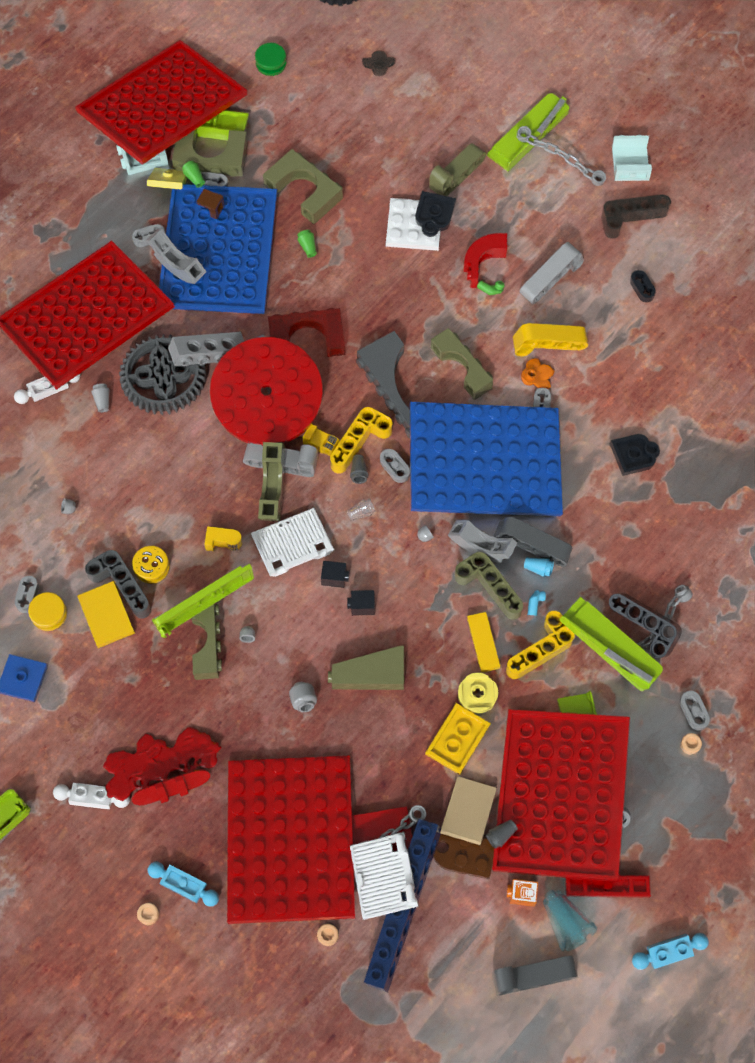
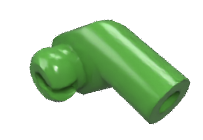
(498, 288)

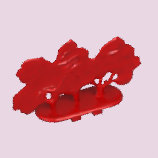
(155, 762)

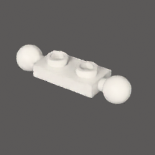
(39, 389)
(87, 796)

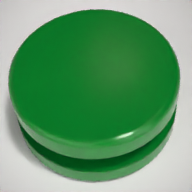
(270, 59)

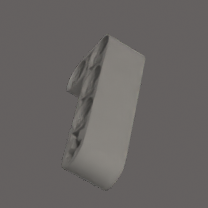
(563, 260)
(295, 462)

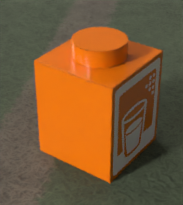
(522, 892)

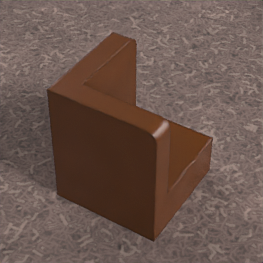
(212, 201)

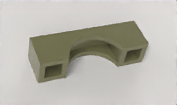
(448, 347)
(273, 470)
(206, 660)

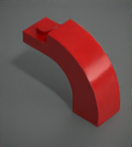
(484, 248)

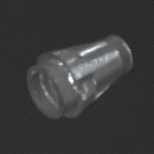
(361, 509)

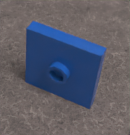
(22, 678)

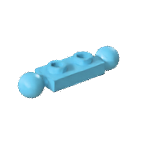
(183, 884)
(670, 951)

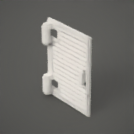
(292, 541)
(383, 876)

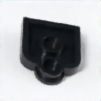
(434, 213)
(634, 453)

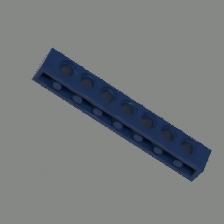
(398, 923)

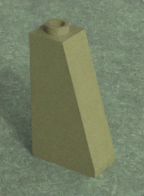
(370, 672)

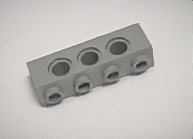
(202, 348)

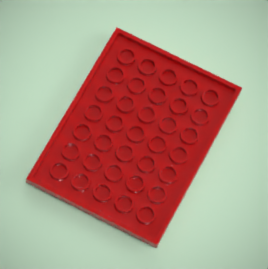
(161, 101)
(84, 314)
(564, 794)
(289, 840)

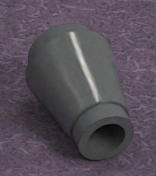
(359, 470)
(500, 834)

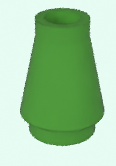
(193, 173)
(307, 242)

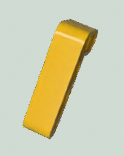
(548, 337)
(357, 441)
(538, 650)

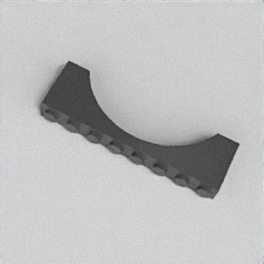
(380, 363)

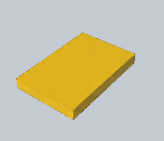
(105, 614)
(457, 738)

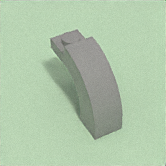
(182, 266)
(474, 541)

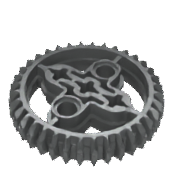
(167, 401)

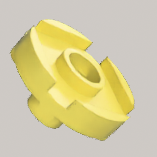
(485, 685)

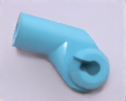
(533, 602)

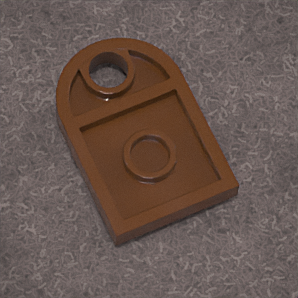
(466, 857)

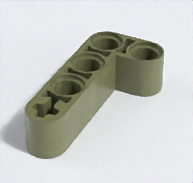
(447, 179)
(492, 587)

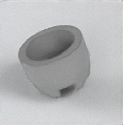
(68, 506)
(424, 534)
(247, 634)

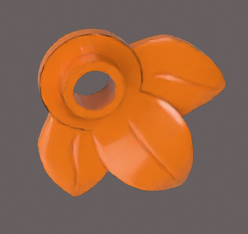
(537, 374)

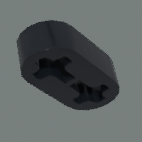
(644, 285)

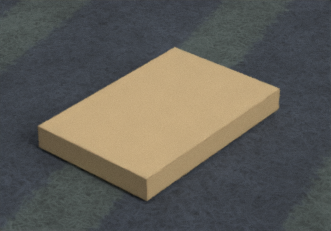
(468, 810)

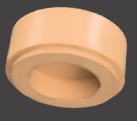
(691, 743)
(148, 914)
(327, 934)

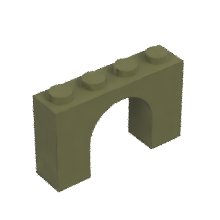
(230, 162)
(295, 167)

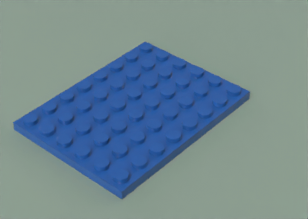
(230, 249)
(485, 459)

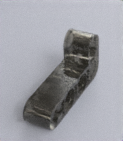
(656, 207)

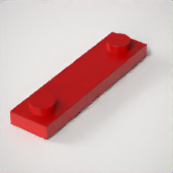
(628, 887)

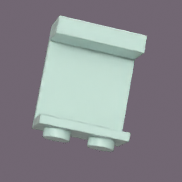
(631, 158)

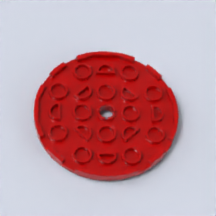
(271, 417)

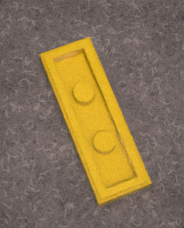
(483, 642)

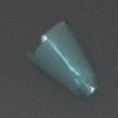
(567, 921)

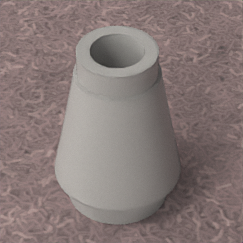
(101, 397)

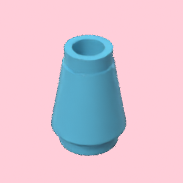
(539, 566)

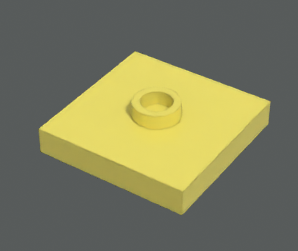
(166, 178)

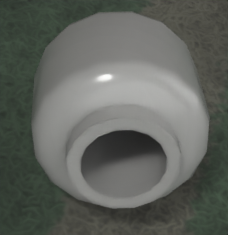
(303, 696)

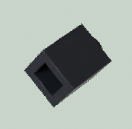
(334, 574)
(361, 602)

